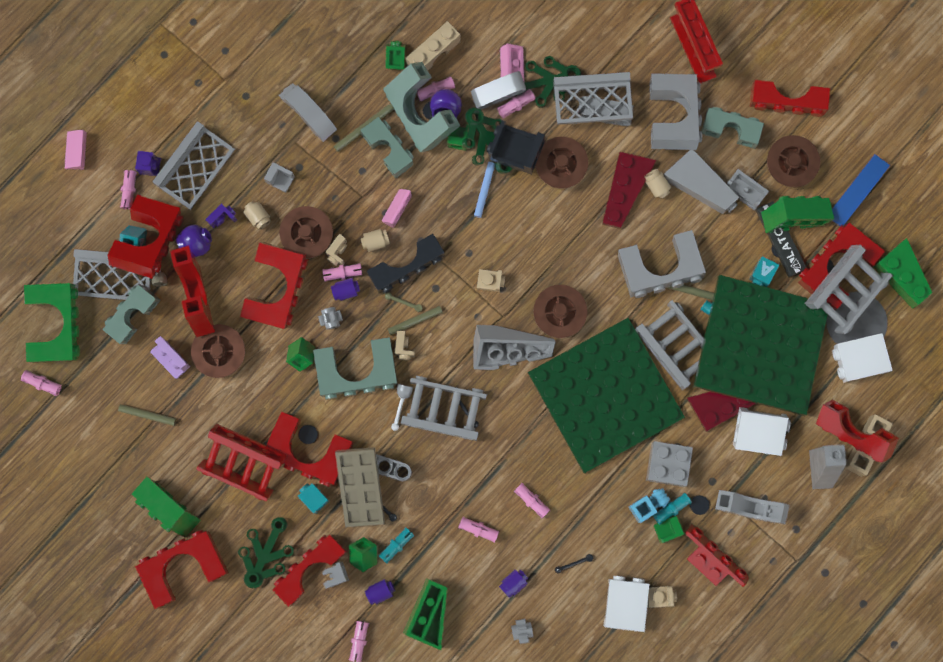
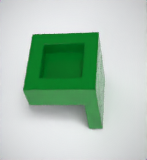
(456, 138)
(300, 354)
(668, 529)
(363, 554)

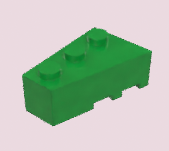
(797, 212)
(907, 274)
(164, 508)
(428, 615)

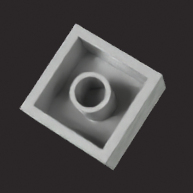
(669, 464)

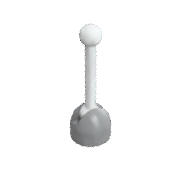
(403, 392)

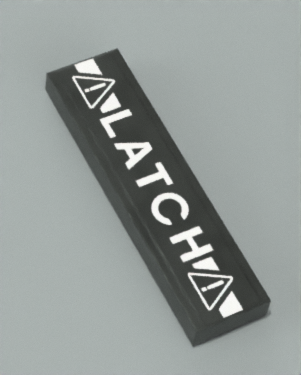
(784, 247)

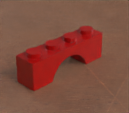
(766, 96)
(836, 420)
(290, 588)

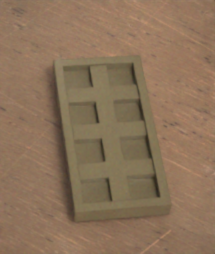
(360, 487)

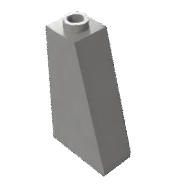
(701, 182)
(826, 465)

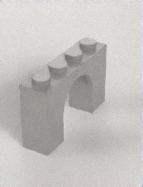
(684, 90)
(641, 281)

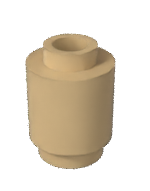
(657, 183)
(257, 215)
(375, 240)

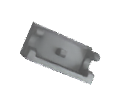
(747, 189)
(338, 574)

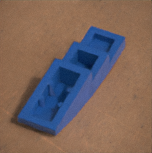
(859, 189)

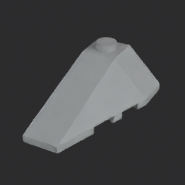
(504, 346)

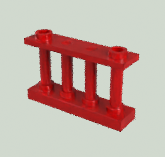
(696, 40)
(249, 447)

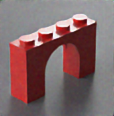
(846, 237)
(147, 259)
(291, 264)
(196, 305)
(324, 469)
(153, 570)

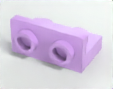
(169, 358)

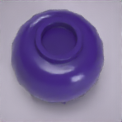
(445, 100)
(197, 239)

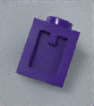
(216, 218)

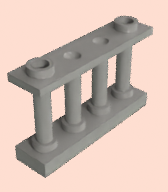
(830, 285)
(658, 347)
(431, 424)

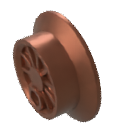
(793, 161)
(562, 162)
(306, 231)
(560, 311)
(218, 352)

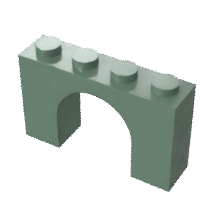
(401, 94)
(382, 375)

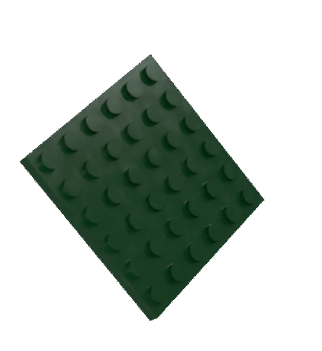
(761, 346)
(606, 395)

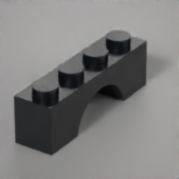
(385, 276)

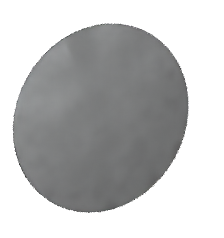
(870, 323)

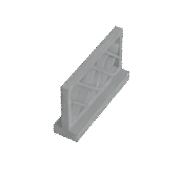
(596, 82)
(178, 157)
(99, 258)

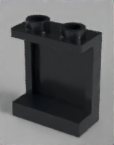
(516, 148)

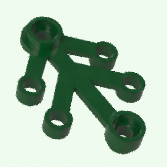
(548, 78)
(484, 138)
(264, 555)

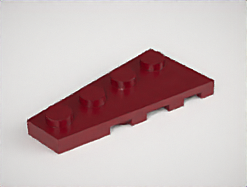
(625, 187)
(715, 408)

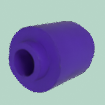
(345, 289)
(514, 583)
(380, 591)

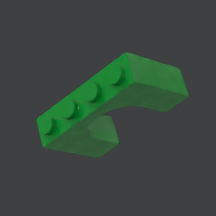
(65, 345)

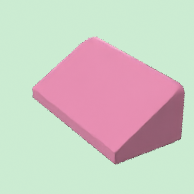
(511, 59)
(75, 149)
(397, 207)

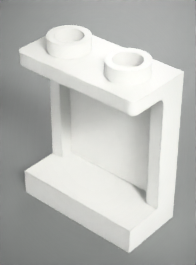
(862, 358)
(761, 432)
(626, 604)

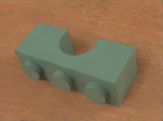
(748, 128)
(378, 133)
(119, 325)

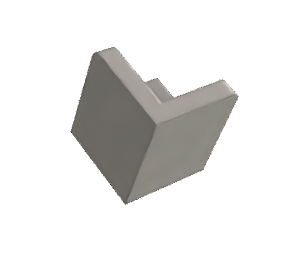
(279, 177)

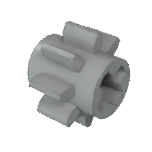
(330, 318)
(522, 631)

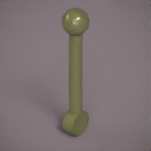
(418, 308)

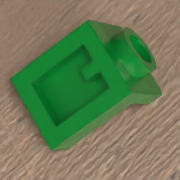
(395, 55)

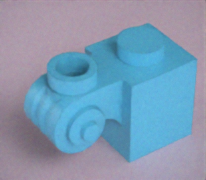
(647, 506)

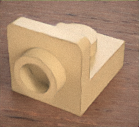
(336, 247)
(490, 280)
(401, 343)
(661, 596)

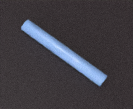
(484, 189)

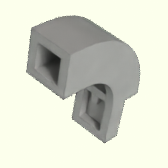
(308, 111)
(752, 507)

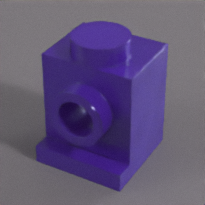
(147, 163)

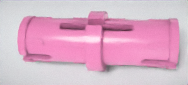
(430, 90)
(516, 103)
(128, 189)
(342, 272)
(41, 382)
(532, 500)
(478, 529)
(358, 641)

